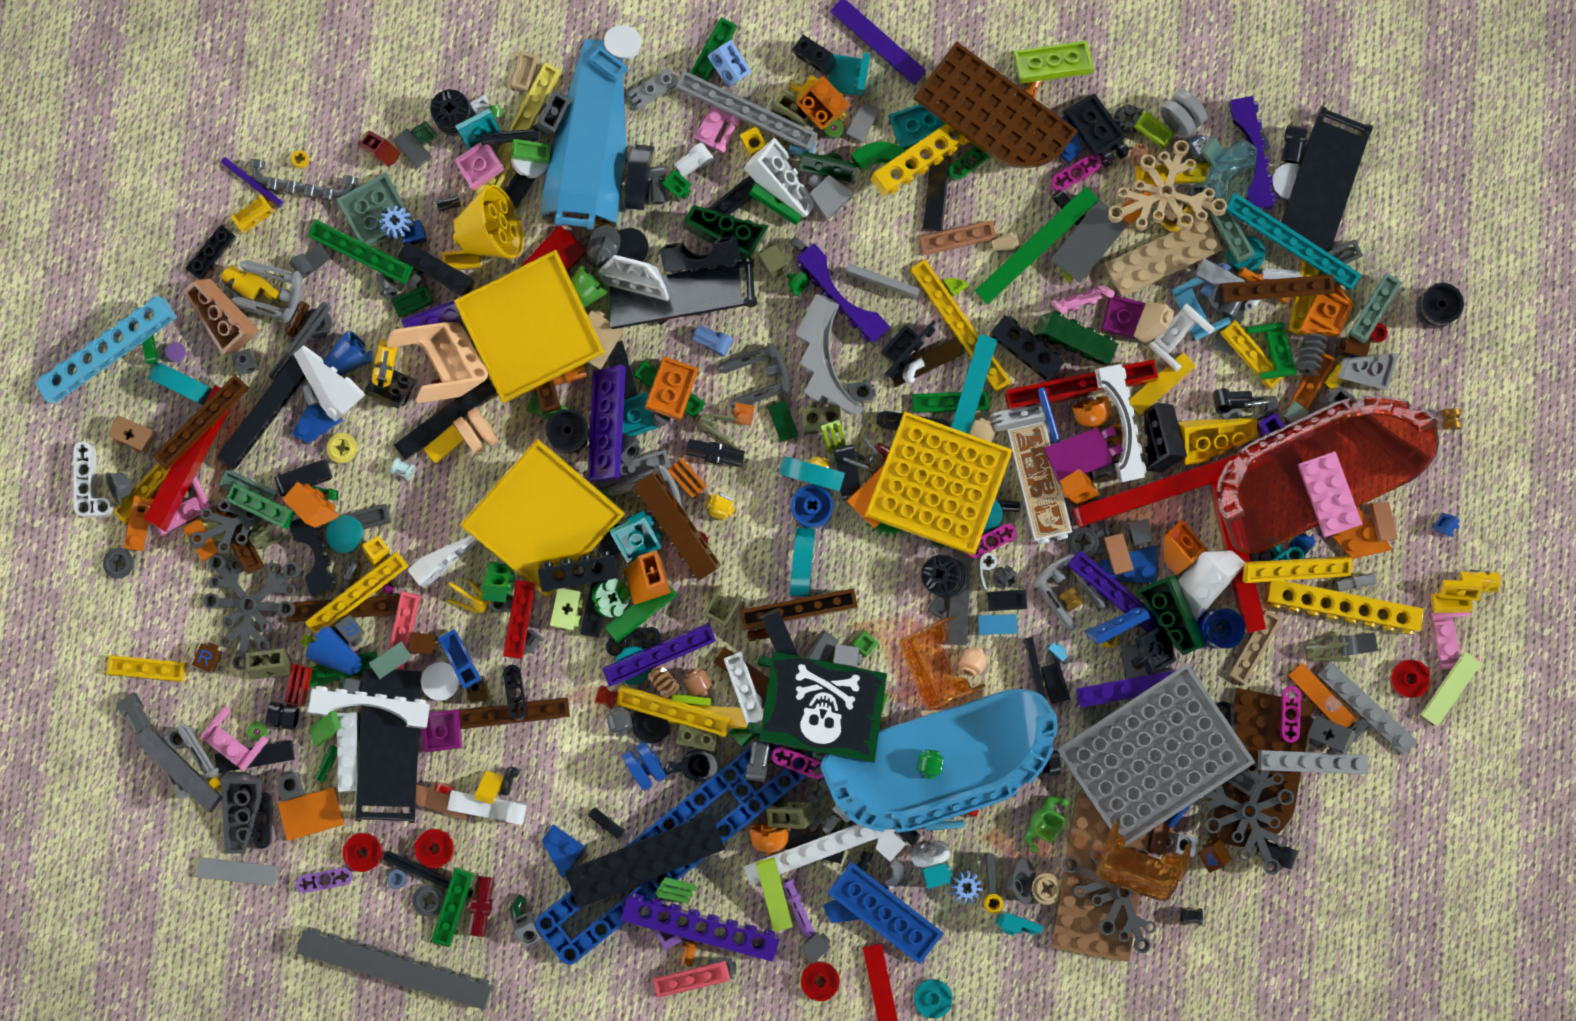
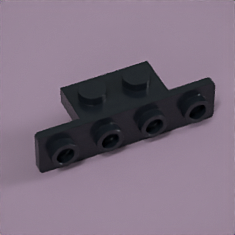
(902, 345)

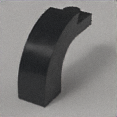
(637, 177)

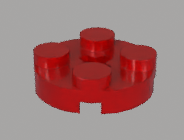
(1409, 690)
(441, 839)
(355, 860)
(829, 987)

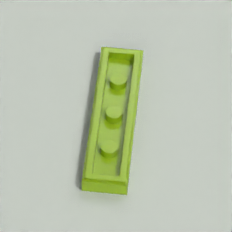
(774, 894)

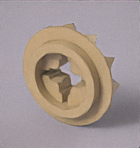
(1054, 890)

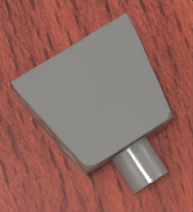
(829, 195)

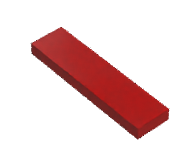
(519, 619)
(880, 983)

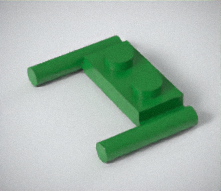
(1278, 350)

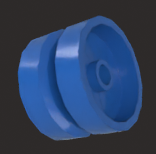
(812, 495)
(645, 765)

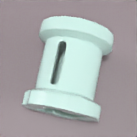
(402, 469)

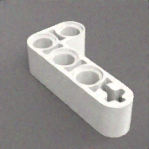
(89, 479)
(500, 810)

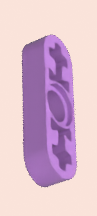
(309, 877)

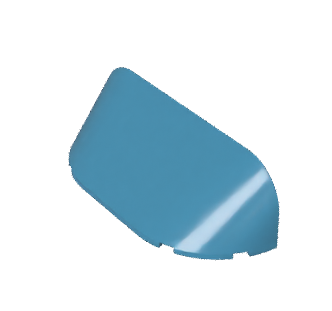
(987, 752)

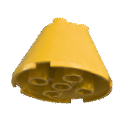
(489, 226)

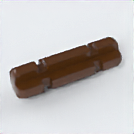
(297, 319)
(760, 634)

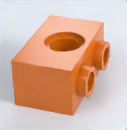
(1078, 488)

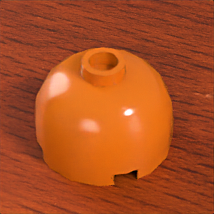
(1093, 412)
(768, 839)

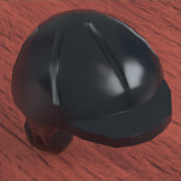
(695, 765)

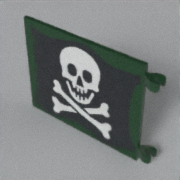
(821, 707)

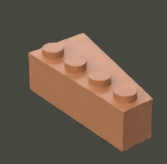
(220, 316)

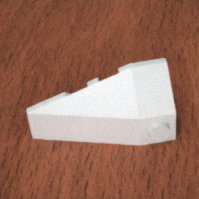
(774, 173)
(332, 391)
(431, 566)

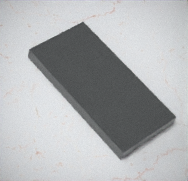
(1088, 242)

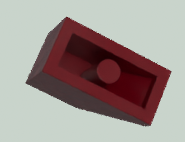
(379, 149)

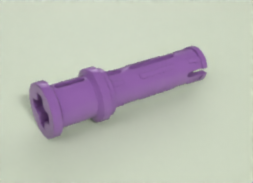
(793, 899)

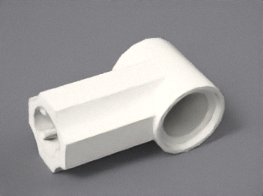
(697, 157)

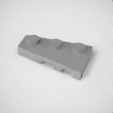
(1370, 370)

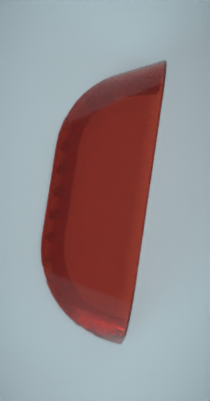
(1379, 448)

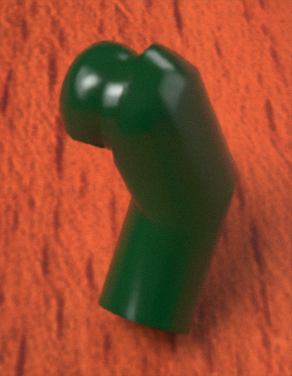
(515, 908)

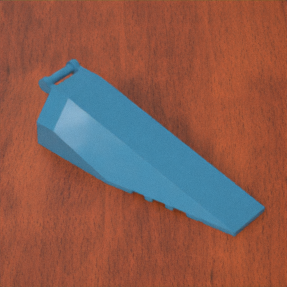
(588, 148)

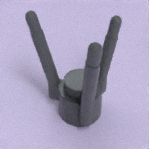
(1265, 404)
(872, 462)

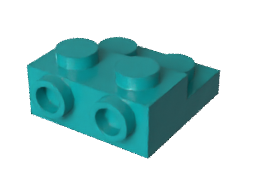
(637, 536)
(1013, 924)

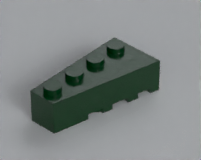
(713, 225)
(1076, 337)
(1173, 613)

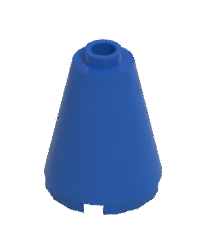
(348, 354)
(333, 652)

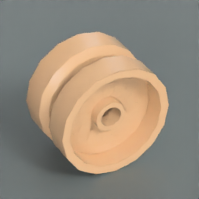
(476, 431)

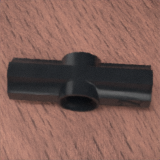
(715, 452)

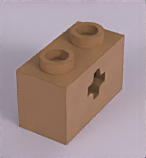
(142, 437)

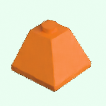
(1181, 547)

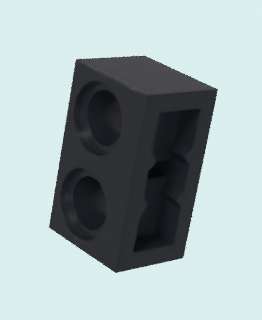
(814, 55)

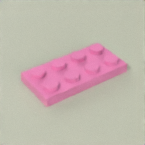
(1329, 494)

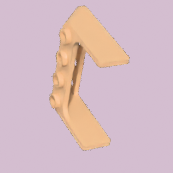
(451, 356)

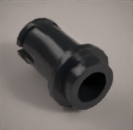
(445, 204)

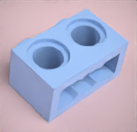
(729, 63)

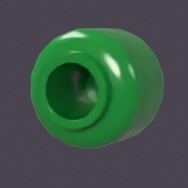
(930, 763)

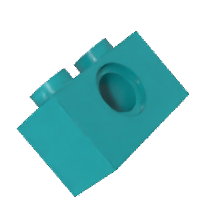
(936, 875)

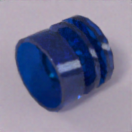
(1231, 630)

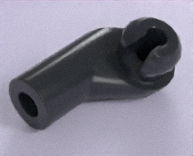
(510, 774)

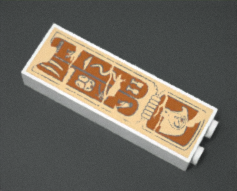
(1038, 484)

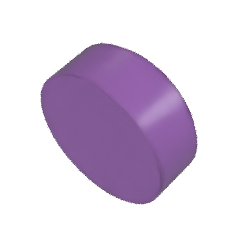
(176, 352)

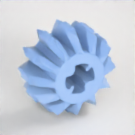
(403, 223)
(973, 885)

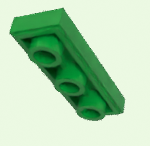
(774, 203)

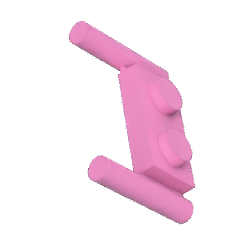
(1087, 297)
(189, 509)
(1446, 638)
(229, 746)

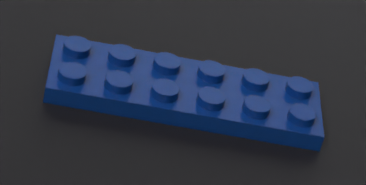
(885, 912)

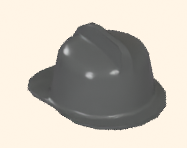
(602, 245)
(119, 486)
(1020, 882)

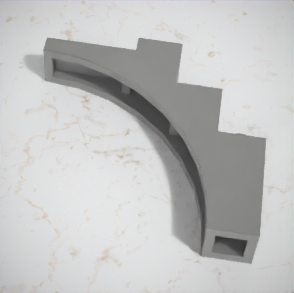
(816, 332)

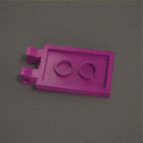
(1083, 452)

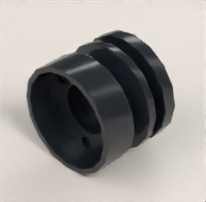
(441, 105)
(955, 577)

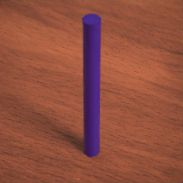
(252, 182)

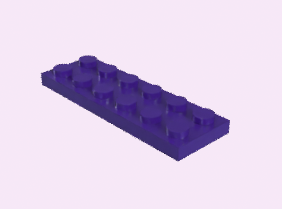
(606, 424)

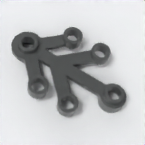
(227, 525)

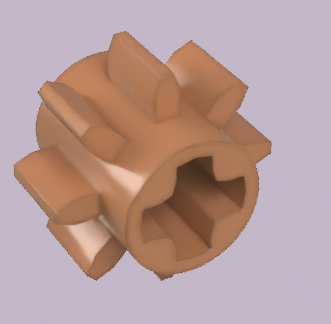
(1135, 154)

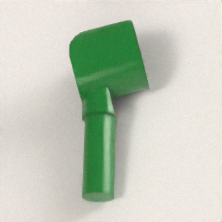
(331, 493)

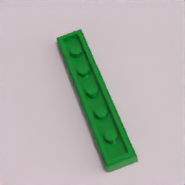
(360, 251)

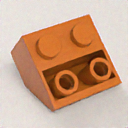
(823, 103)
(310, 505)
(647, 577)

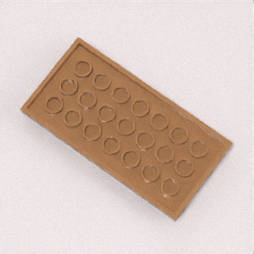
(1076, 917)

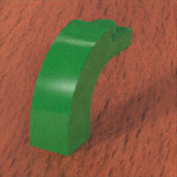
(876, 153)

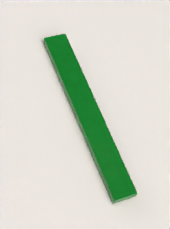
(1037, 245)

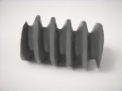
(1311, 354)

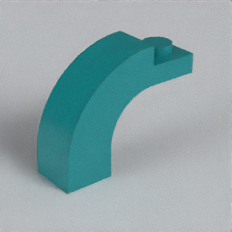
(179, 383)
(811, 473)
(802, 562)

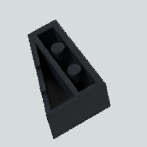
(1164, 437)

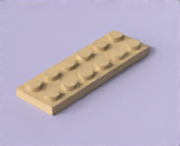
(1162, 258)

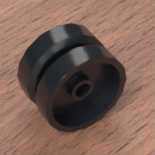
(1450, 307)
(561, 422)

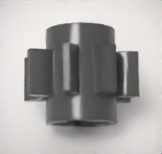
(1005, 577)

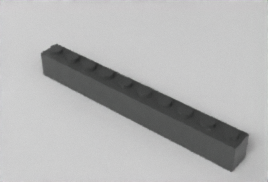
(395, 968)

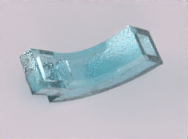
(1227, 165)

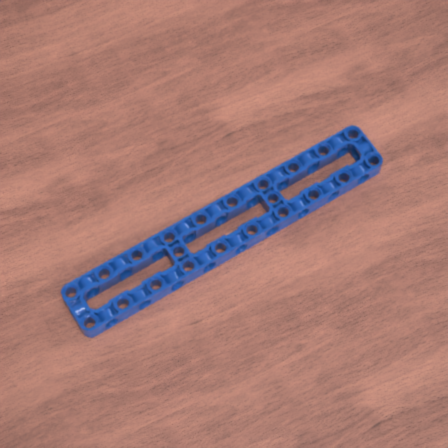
(679, 814)

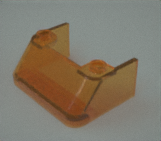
(931, 667)
(1139, 871)

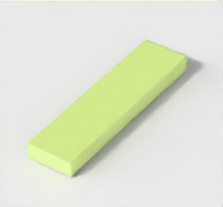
(1451, 688)

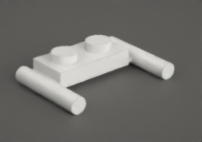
(1178, 328)

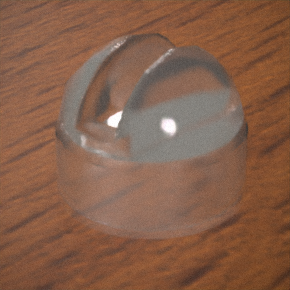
(1333, 704)

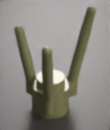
(708, 424)
(260, 537)
(1314, 650)

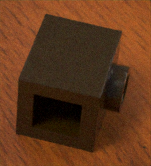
(478, 692)

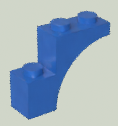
(460, 659)

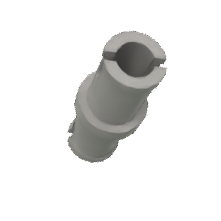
(1356, 582)

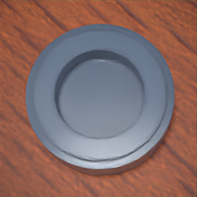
(397, 878)

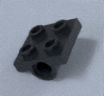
(396, 393)

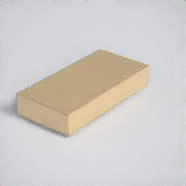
(524, 71)

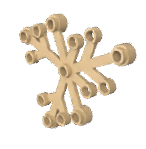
(1197, 201)

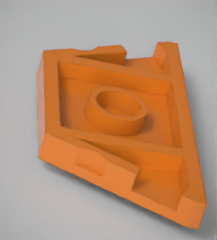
(1327, 314)
(1361, 539)

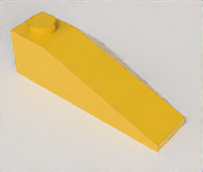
(1214, 436)

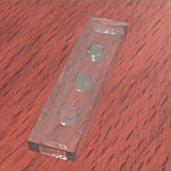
(1378, 267)

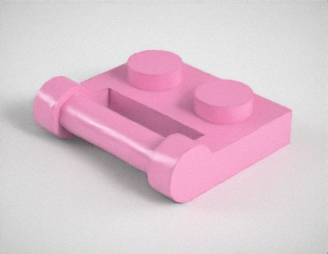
(712, 126)

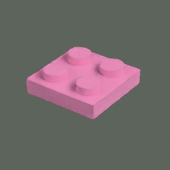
(479, 165)

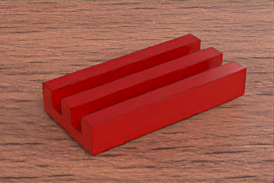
(295, 682)

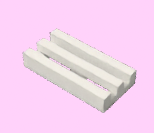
(1270, 273)

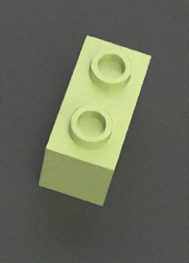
(559, 617)

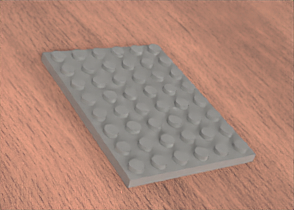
(1156, 754)

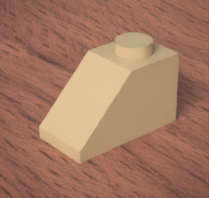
(1153, 321)

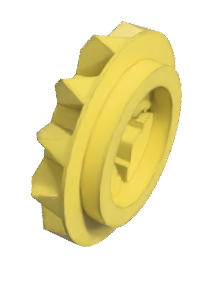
(337, 440)

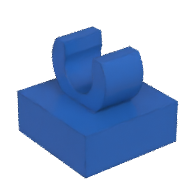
(1446, 524)
(1303, 541)

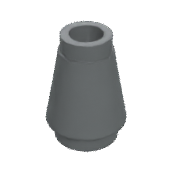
(387, 286)

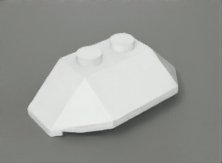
(633, 277)
(1208, 578)

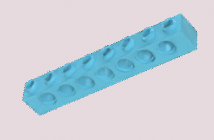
(115, 350)

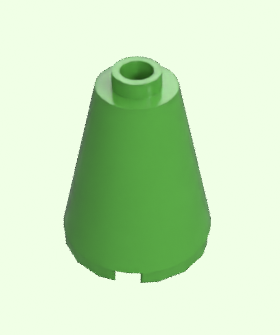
(587, 286)

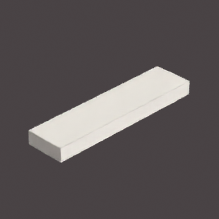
(744, 688)

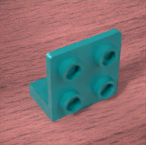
(850, 74)

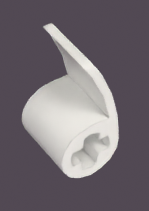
(982, 567)

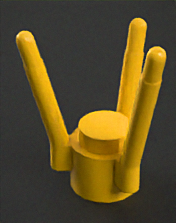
(478, 604)

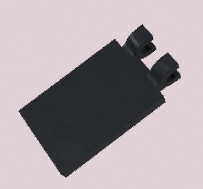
(1097, 129)

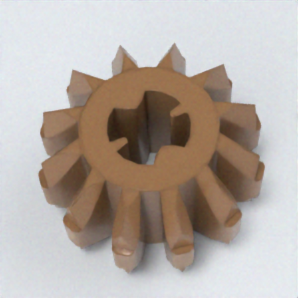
(663, 681)

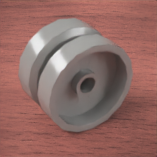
(1183, 113)

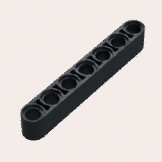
(262, 415)

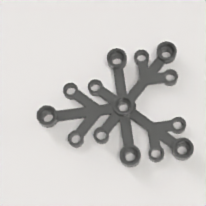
(246, 628)
(1257, 833)
(1133, 922)

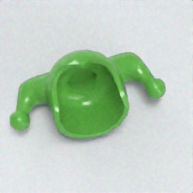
(1045, 822)

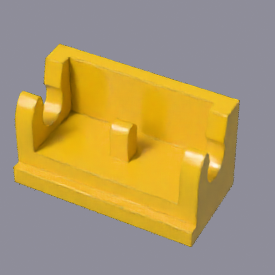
(252, 214)

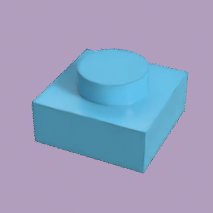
(1058, 651)

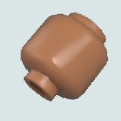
(697, 682)

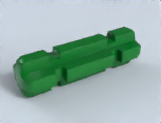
(326, 763)

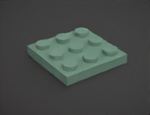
(366, 204)

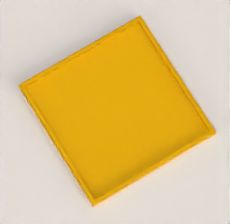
(529, 326)
(541, 514)

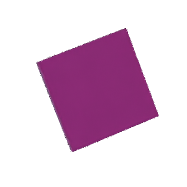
(1122, 316)
(442, 731)

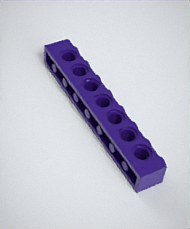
(765, 950)

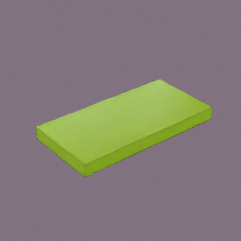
(1053, 62)

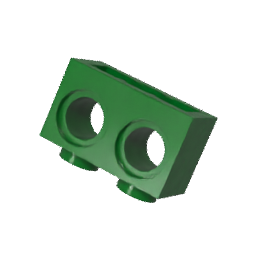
(497, 582)

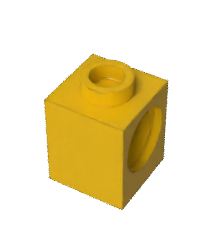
(749, 136)
(376, 551)

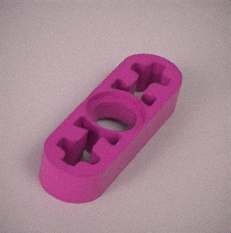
(1090, 170)
(999, 530)
(1285, 699)
(787, 753)

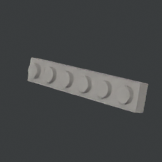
(1366, 708)
(1312, 762)

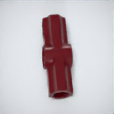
(481, 906)

